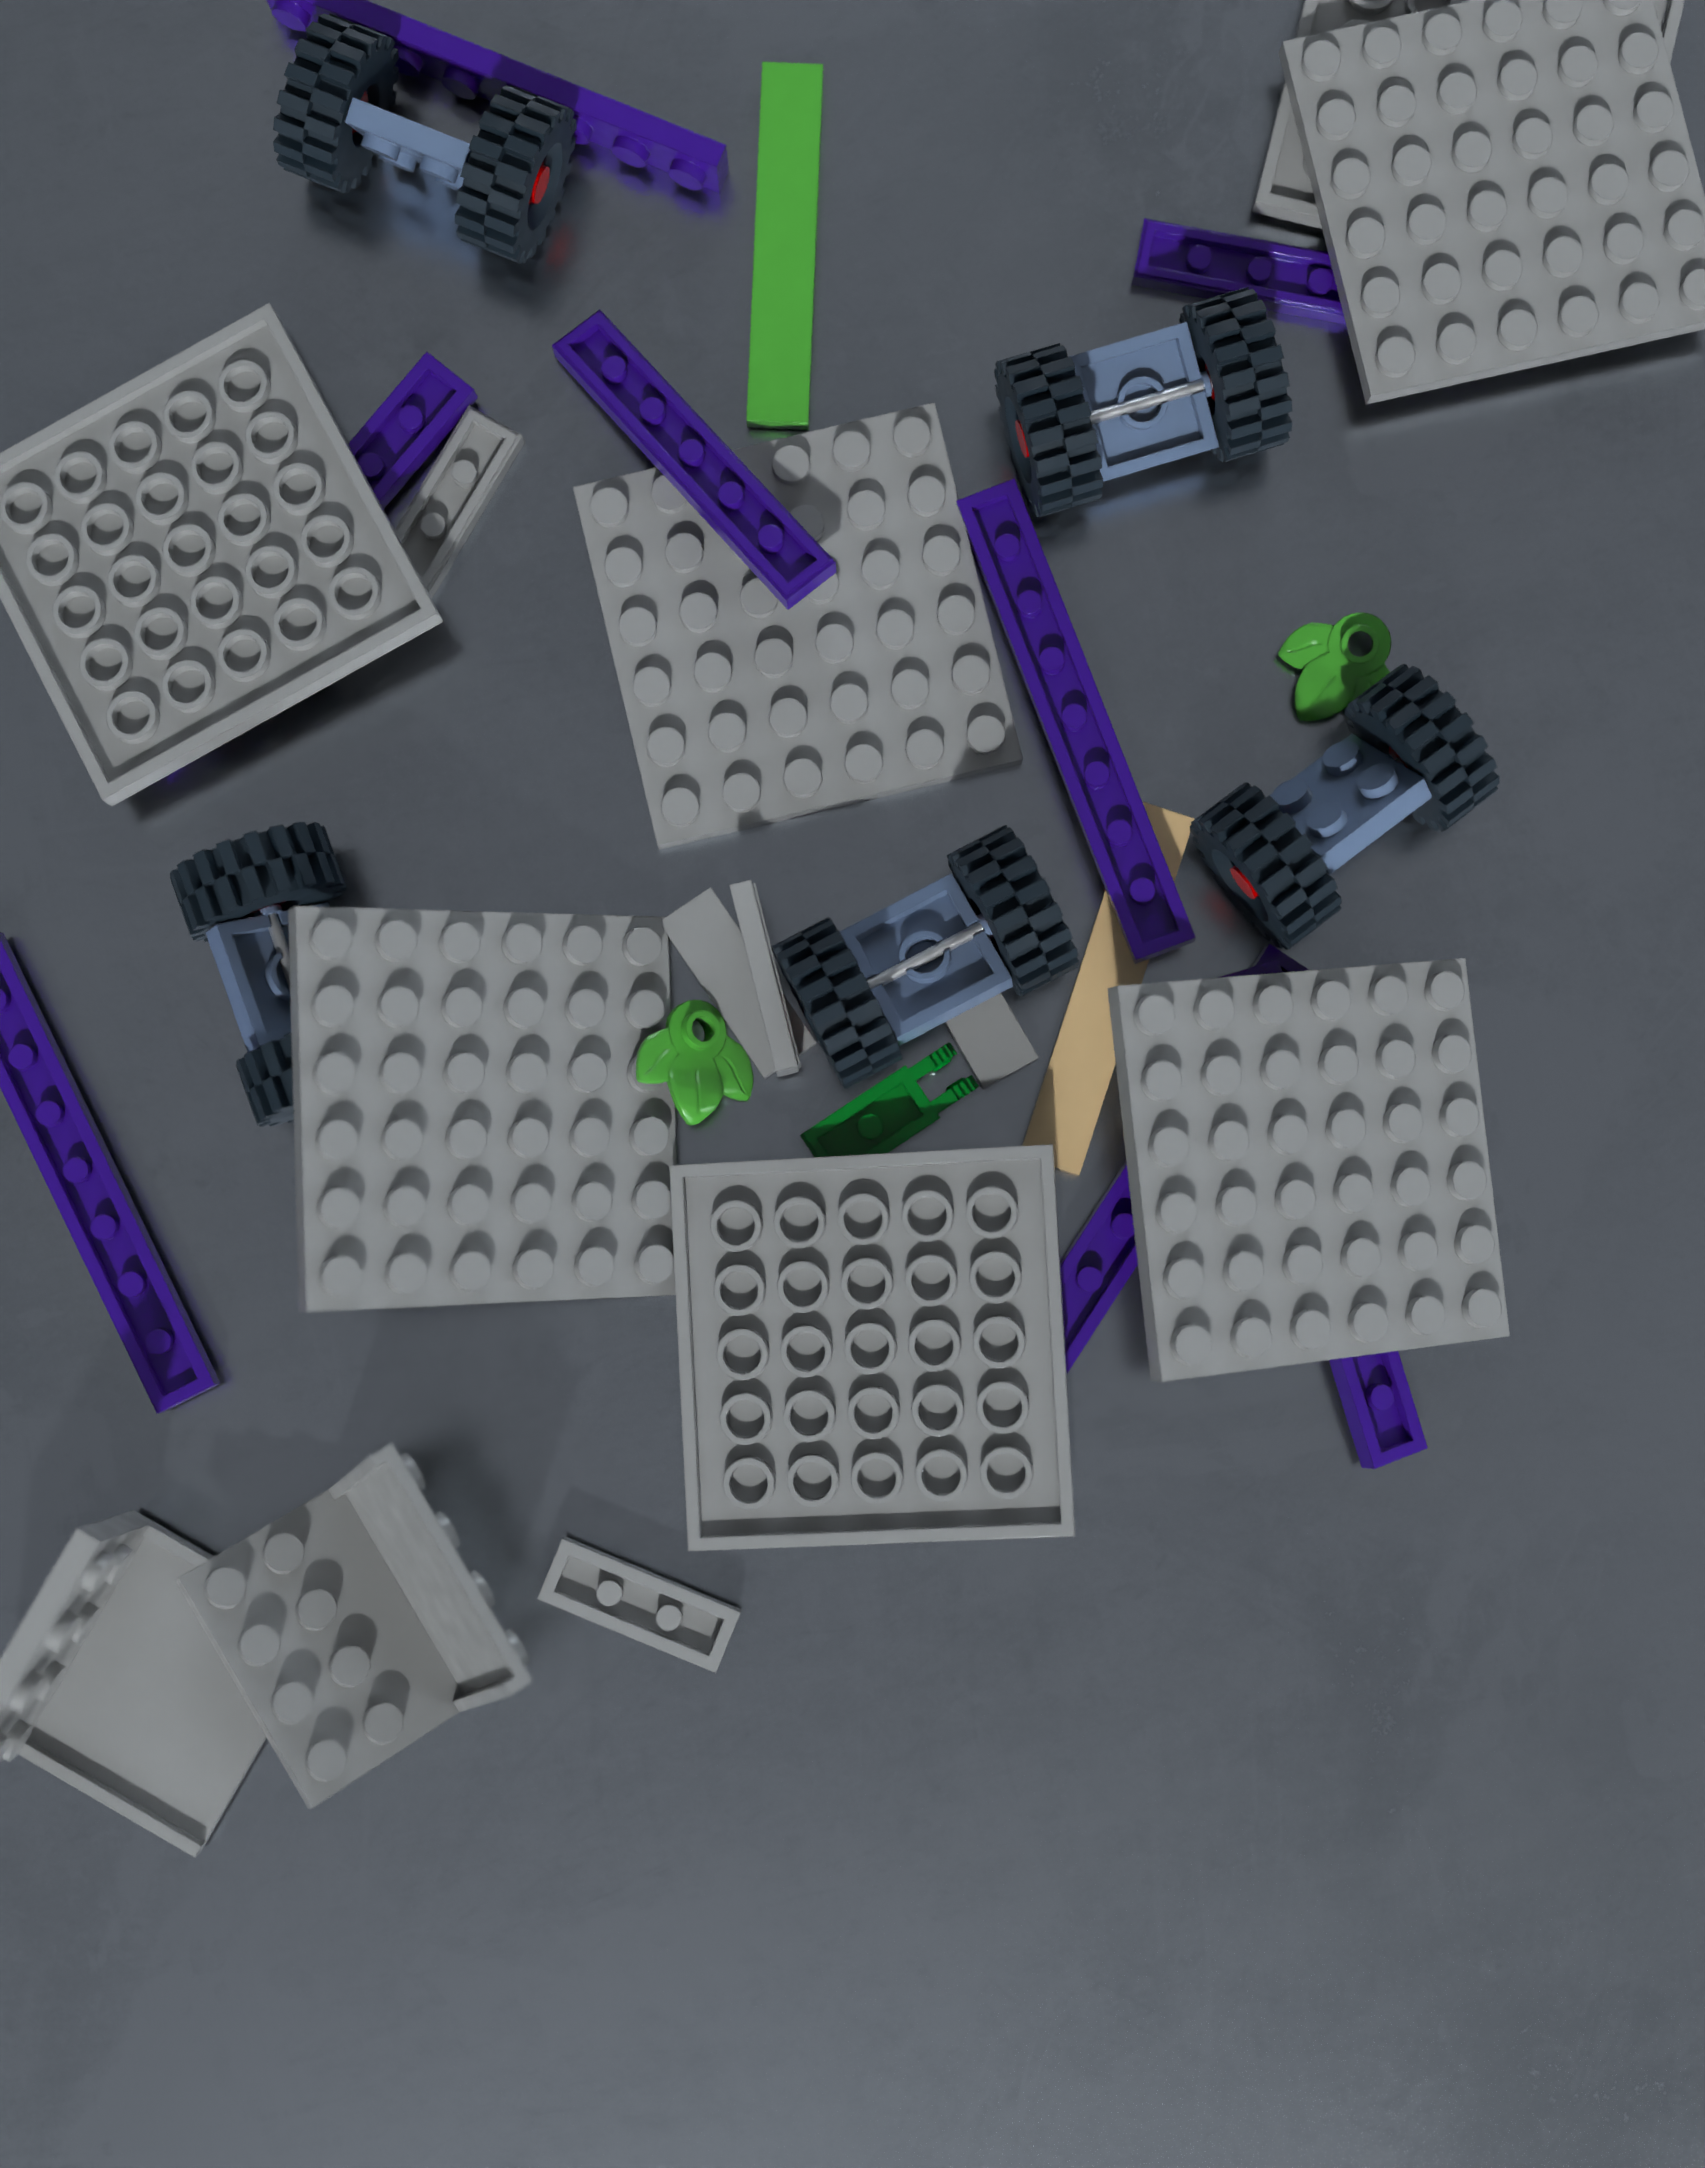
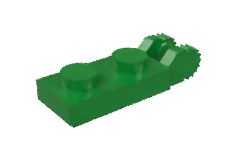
(887, 1112)

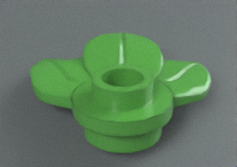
(1330, 672)
(695, 1069)

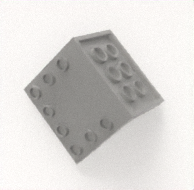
(354, 1625)
(124, 1686)

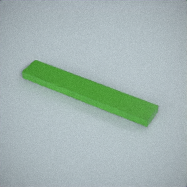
(785, 246)

